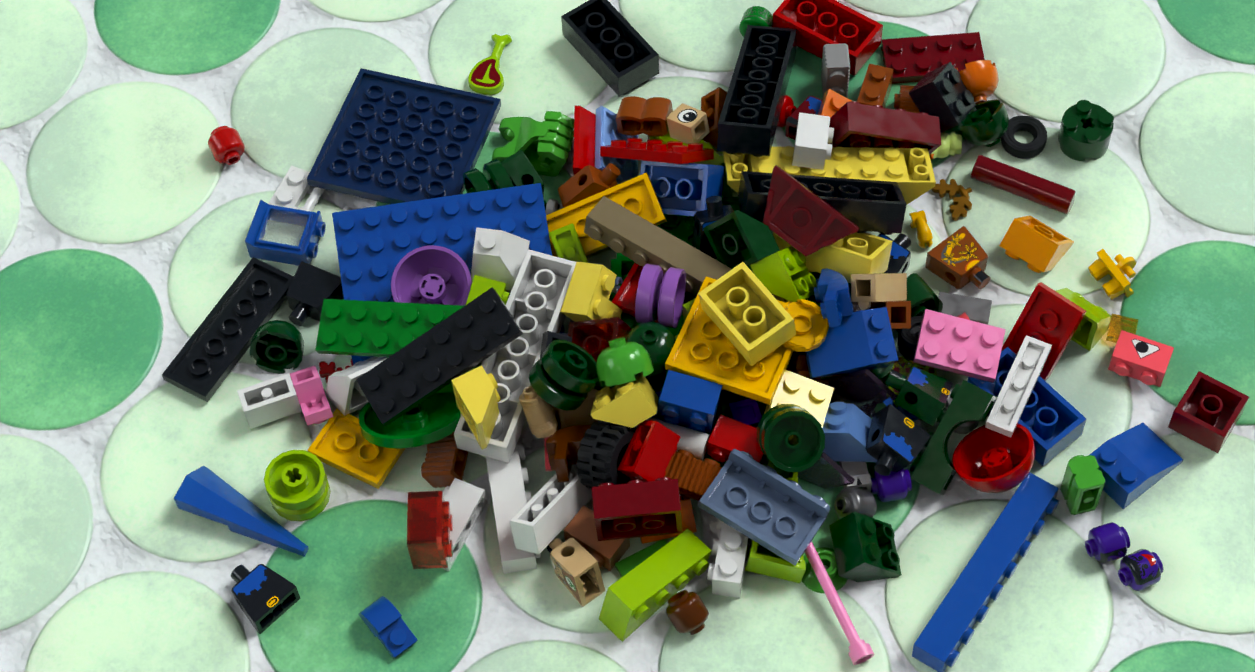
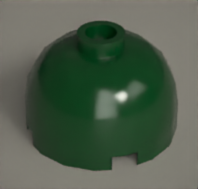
(985, 124)
(657, 341)
(277, 347)

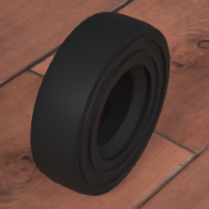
(1024, 150)

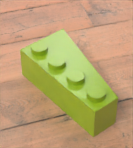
(767, 563)

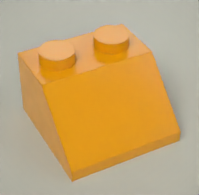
(1035, 244)

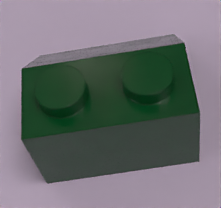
(740, 239)

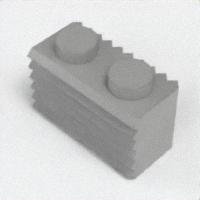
(835, 68)

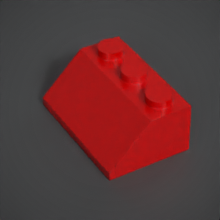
(583, 139)

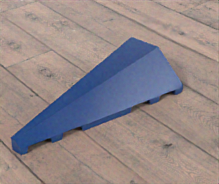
(214, 499)

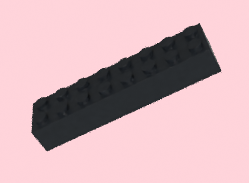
(757, 91)

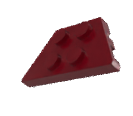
(802, 216)

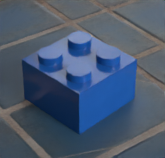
(689, 401)

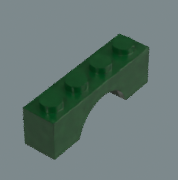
(934, 467)

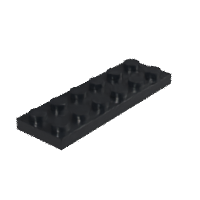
(228, 329)
(439, 356)

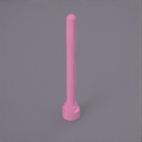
(858, 648)

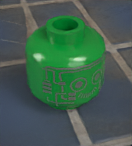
(755, 16)

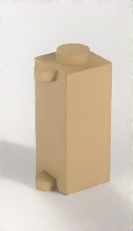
(878, 288)

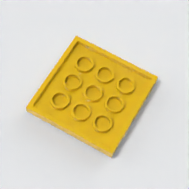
(709, 355)

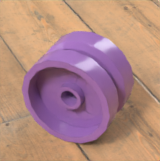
(660, 295)

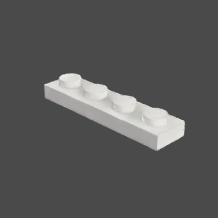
(1018, 386)

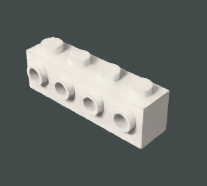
(549, 512)
(730, 561)

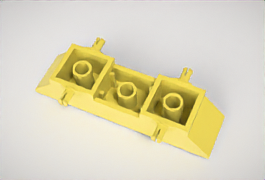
(906, 166)

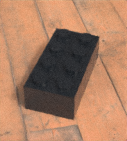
(610, 45)

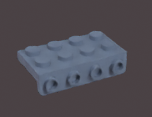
(765, 506)

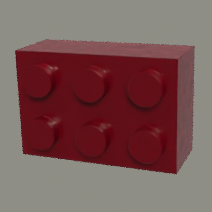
(637, 509)

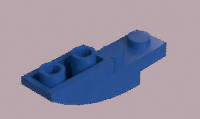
(833, 296)

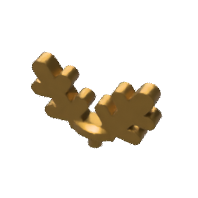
(960, 202)

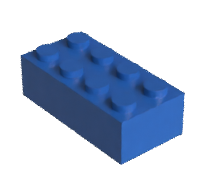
(1046, 415)

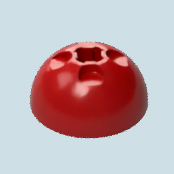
(993, 460)

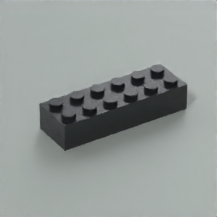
(866, 203)

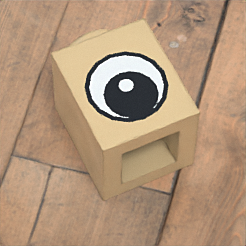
(688, 124)

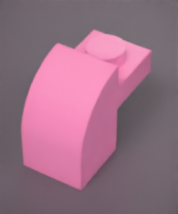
(311, 395)

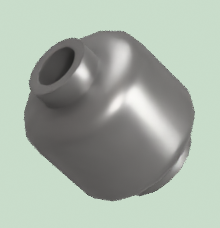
(855, 500)

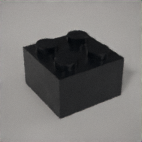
(944, 96)

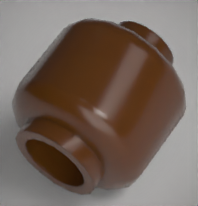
(687, 612)

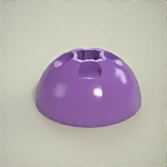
(425, 271)

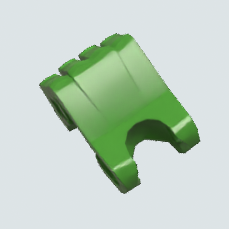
(543, 142)

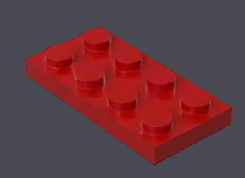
(655, 151)

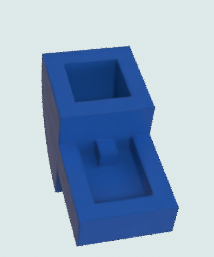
(388, 626)

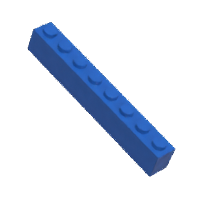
(985, 572)

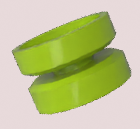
(297, 485)

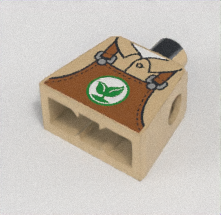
(570, 563)

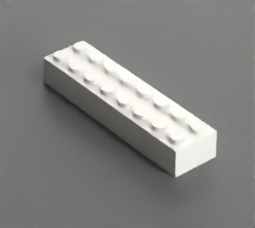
(536, 308)

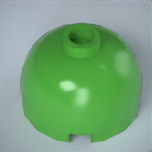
(622, 362)

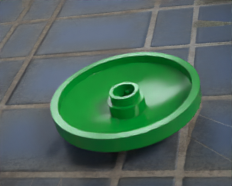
(420, 426)

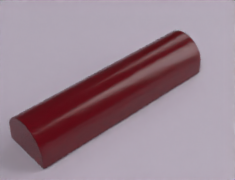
(1023, 184)

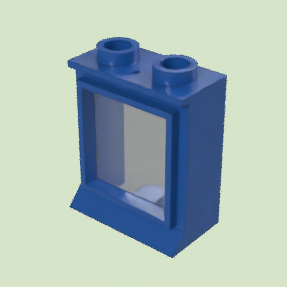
(284, 234)

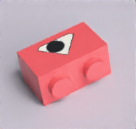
(1140, 358)

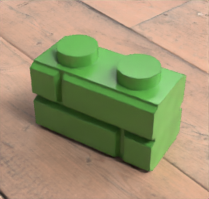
(1082, 484)

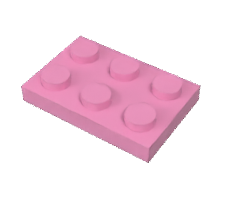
(959, 345)

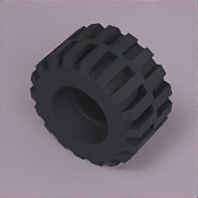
(602, 453)

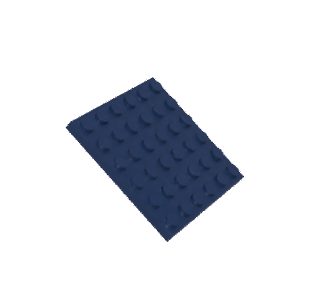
(403, 139)

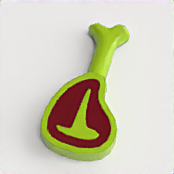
(485, 75)

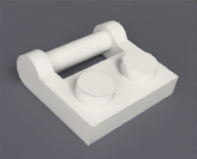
(293, 189)

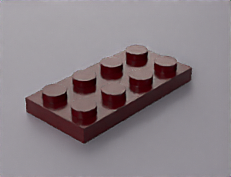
(919, 55)

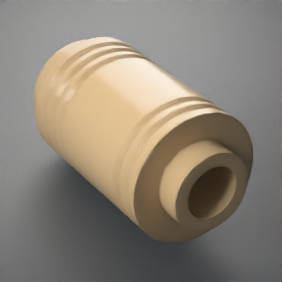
(538, 413)

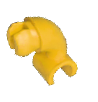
(924, 233)

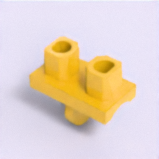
(1119, 283)

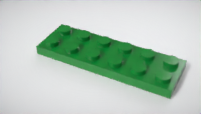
(375, 326)

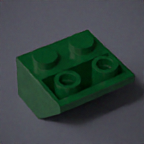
(864, 548)

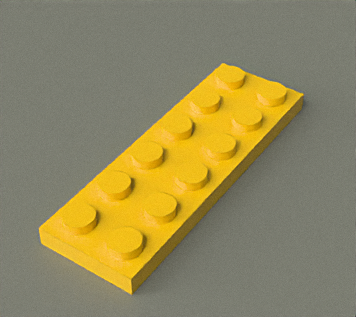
(635, 195)

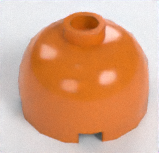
(980, 79)

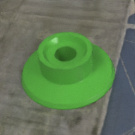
(828, 558)

